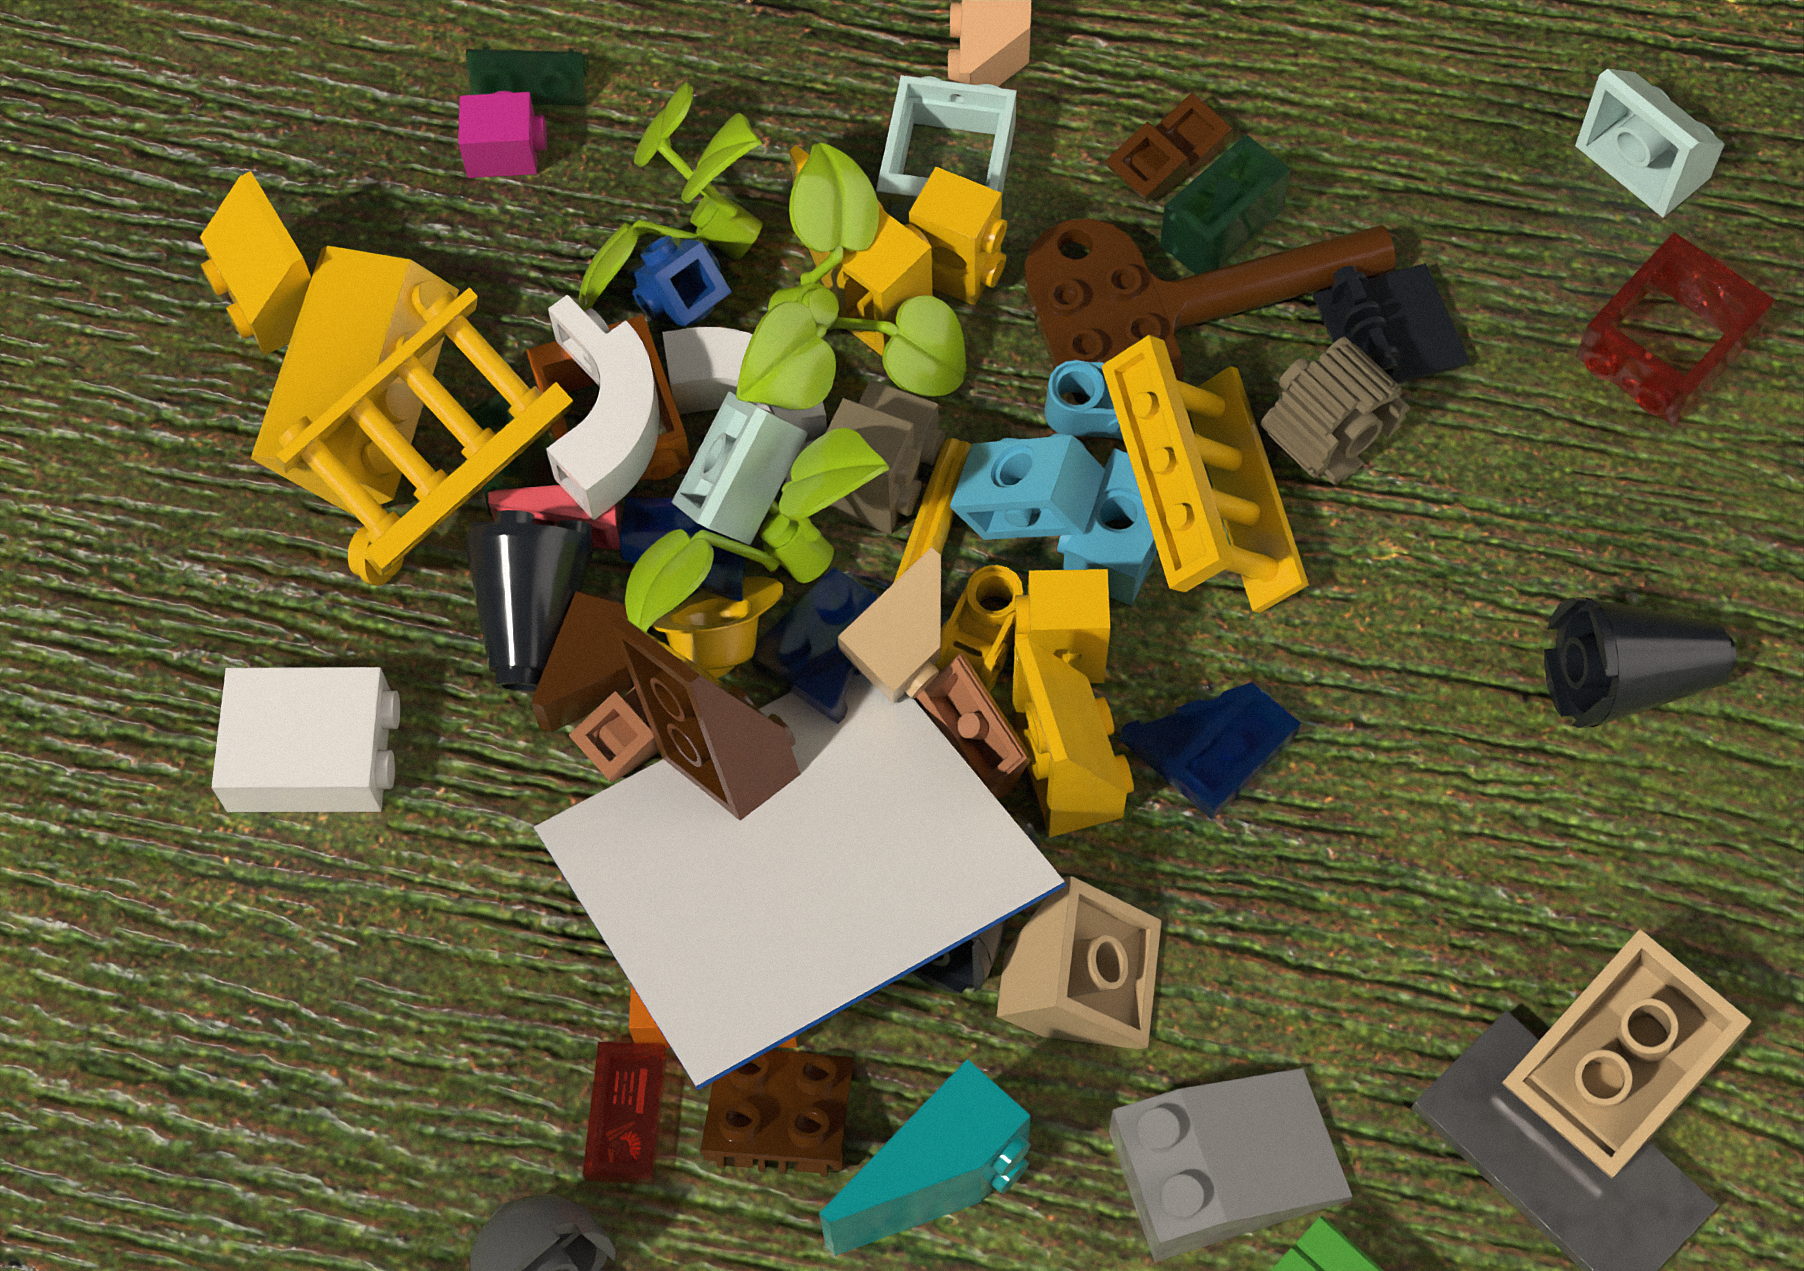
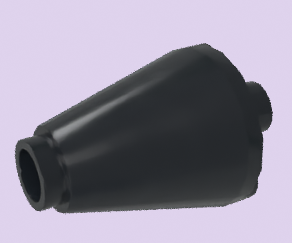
(524, 589)

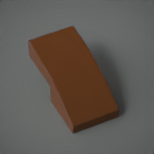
(1172, 150)

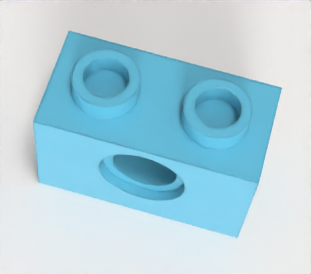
(1028, 487)
(1123, 552)

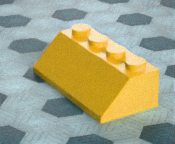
(348, 324)

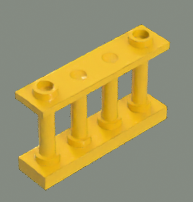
(1175, 485)
(437, 492)

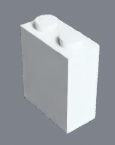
(305, 740)

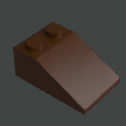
(707, 727)

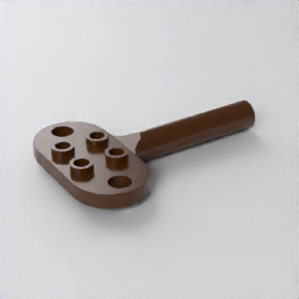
(1112, 301)

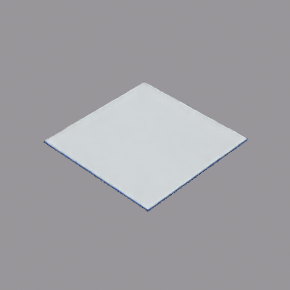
(811, 897)

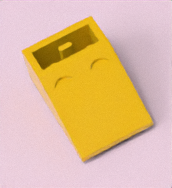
(880, 278)

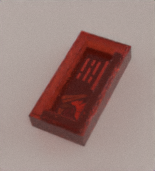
(625, 1113)

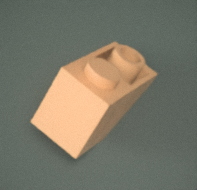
(992, 40)

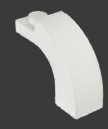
(707, 365)
(618, 437)

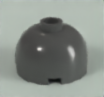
(541, 1236)

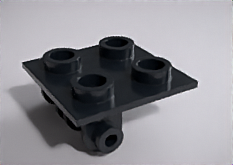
(1393, 321)

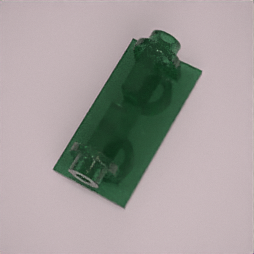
(547, 75)

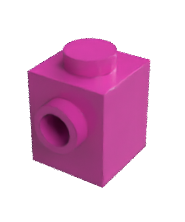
(500, 134)

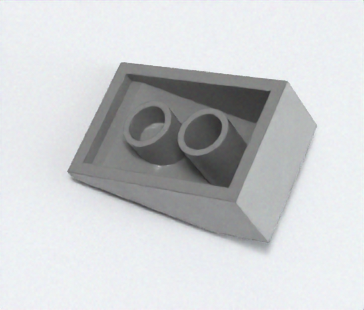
(1226, 1160)

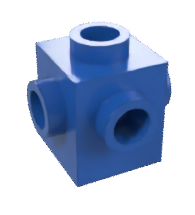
(694, 284)

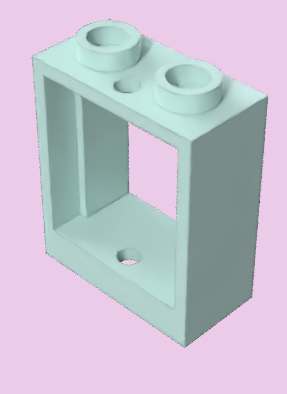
(933, 103)

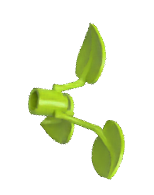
(716, 215)
(786, 358)
(819, 476)

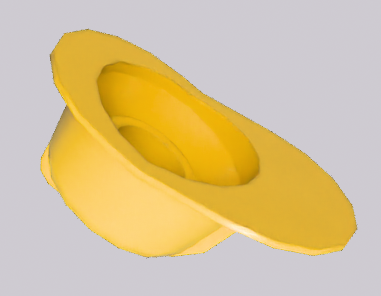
(719, 630)

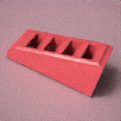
(555, 504)

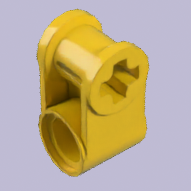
(982, 633)

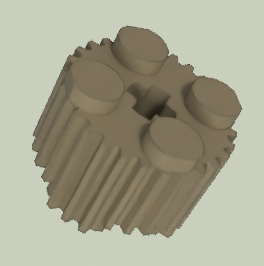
(1334, 410)

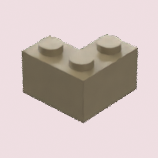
(906, 436)

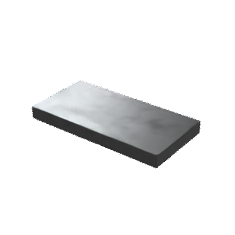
(1590, 1217)

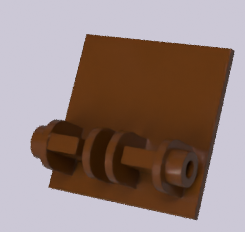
(780, 1111)

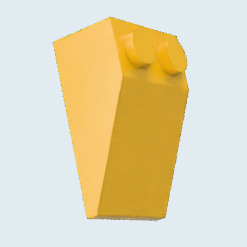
(1067, 737)

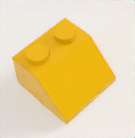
(256, 265)

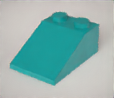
(935, 1164)

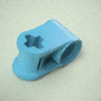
(1091, 419)

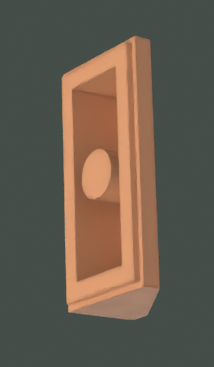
(975, 726)

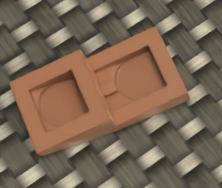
(617, 735)

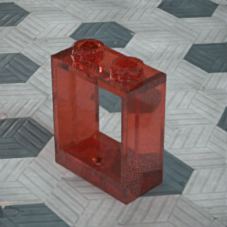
(1706, 290)

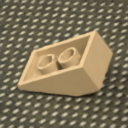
(1627, 1053)

